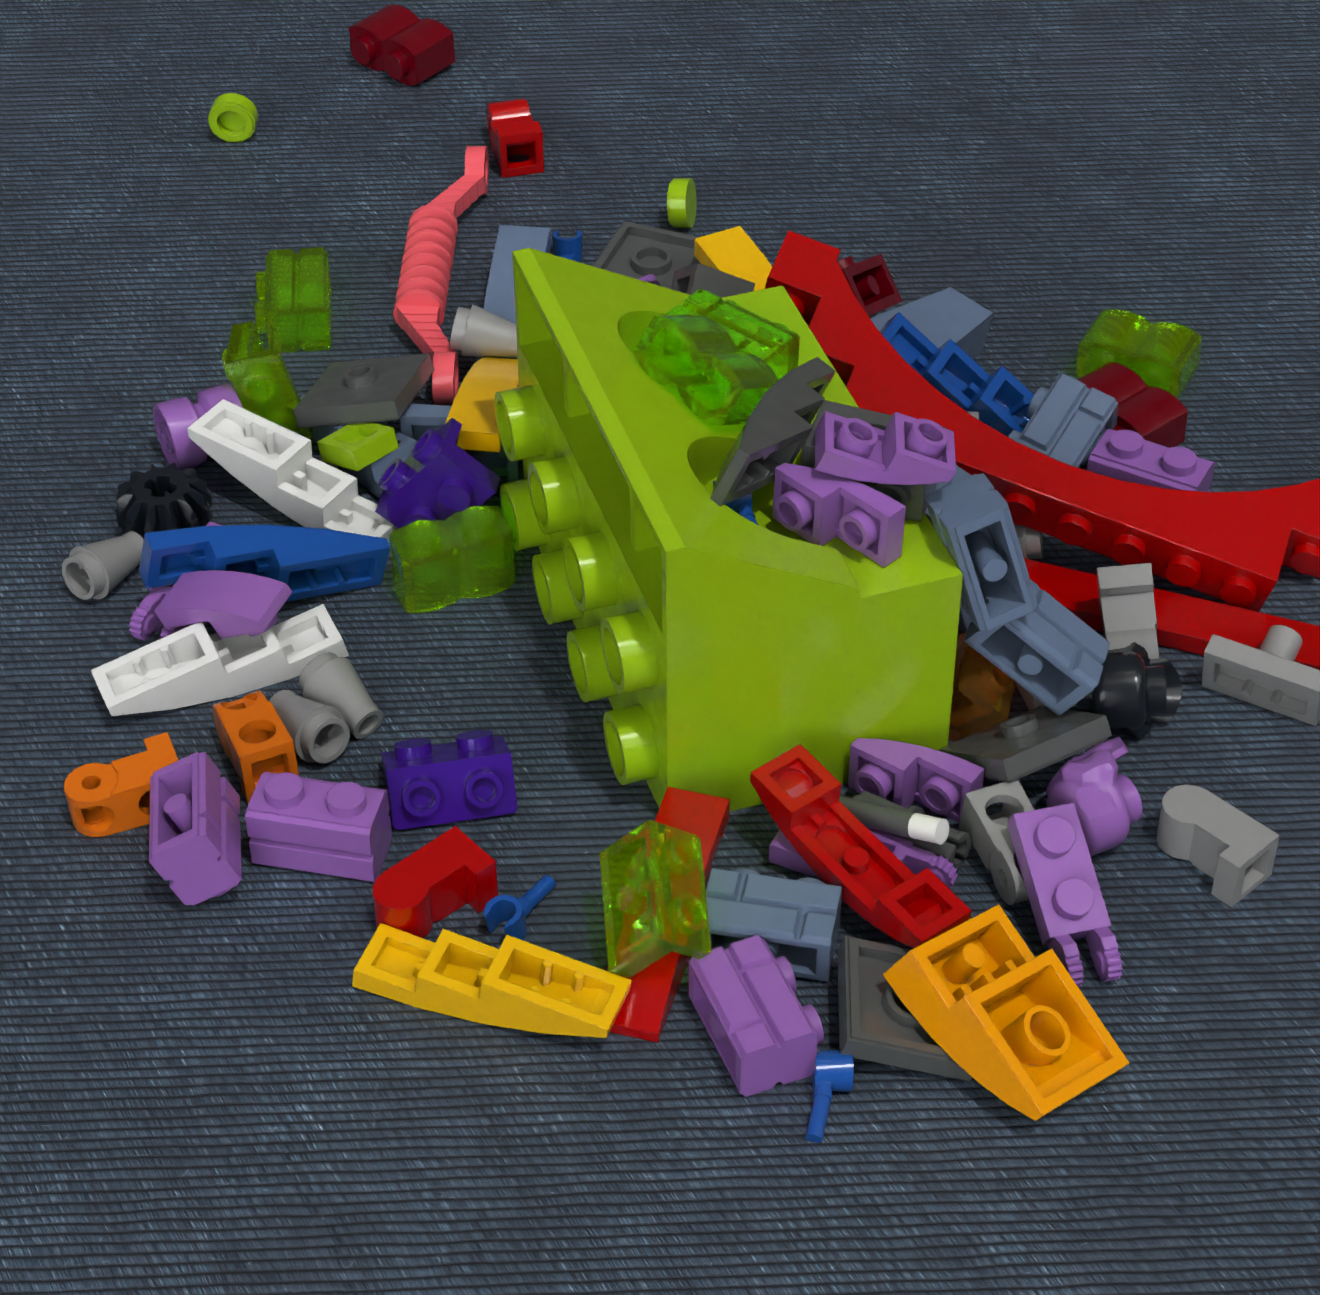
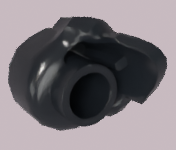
(1134, 691)

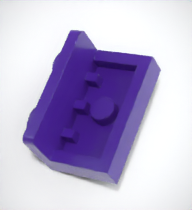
(434, 480)
(449, 780)

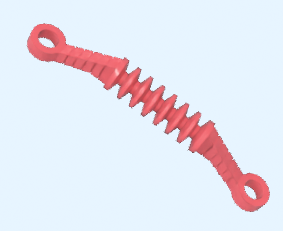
(428, 268)

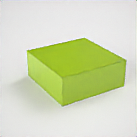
(357, 445)

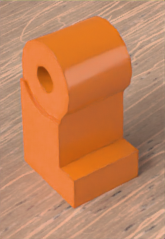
(254, 739)
(117, 794)

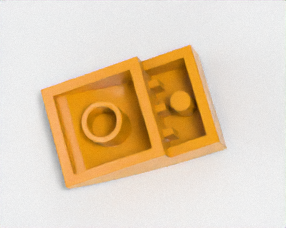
(1006, 1014)

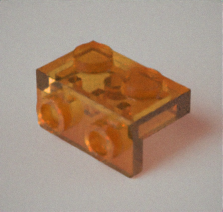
(979, 694)

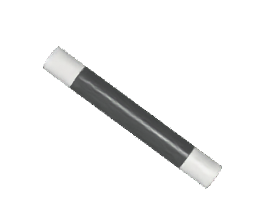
(898, 821)

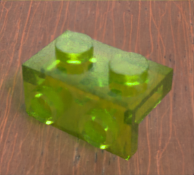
(261, 378)

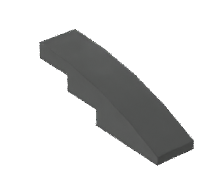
(773, 431)

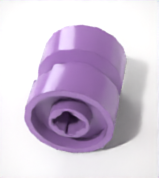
(177, 414)

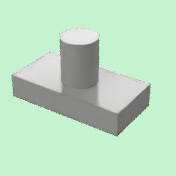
(1265, 674)

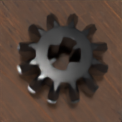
(163, 501)

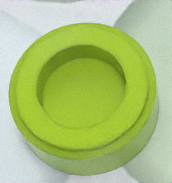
(233, 117)
(681, 203)

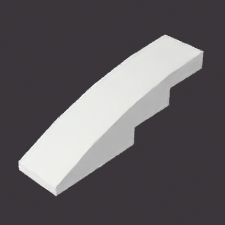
(284, 473)
(204, 668)

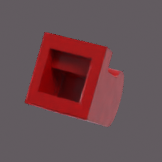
(515, 133)
(435, 883)

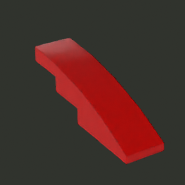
(656, 986)

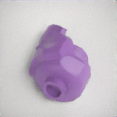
(1102, 797)

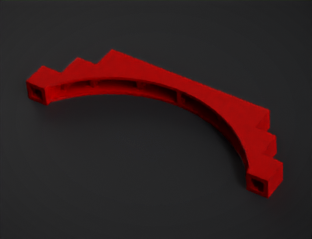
(1195, 539)

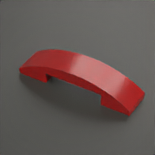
(847, 854)

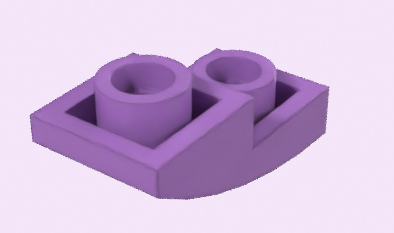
(902, 454)
(833, 506)
(227, 599)
(913, 773)

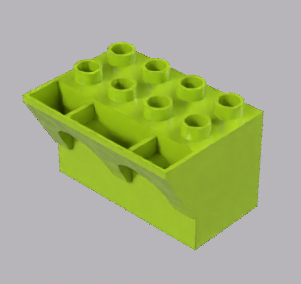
(685, 614)

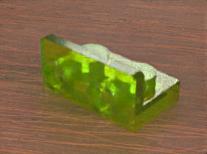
(653, 897)

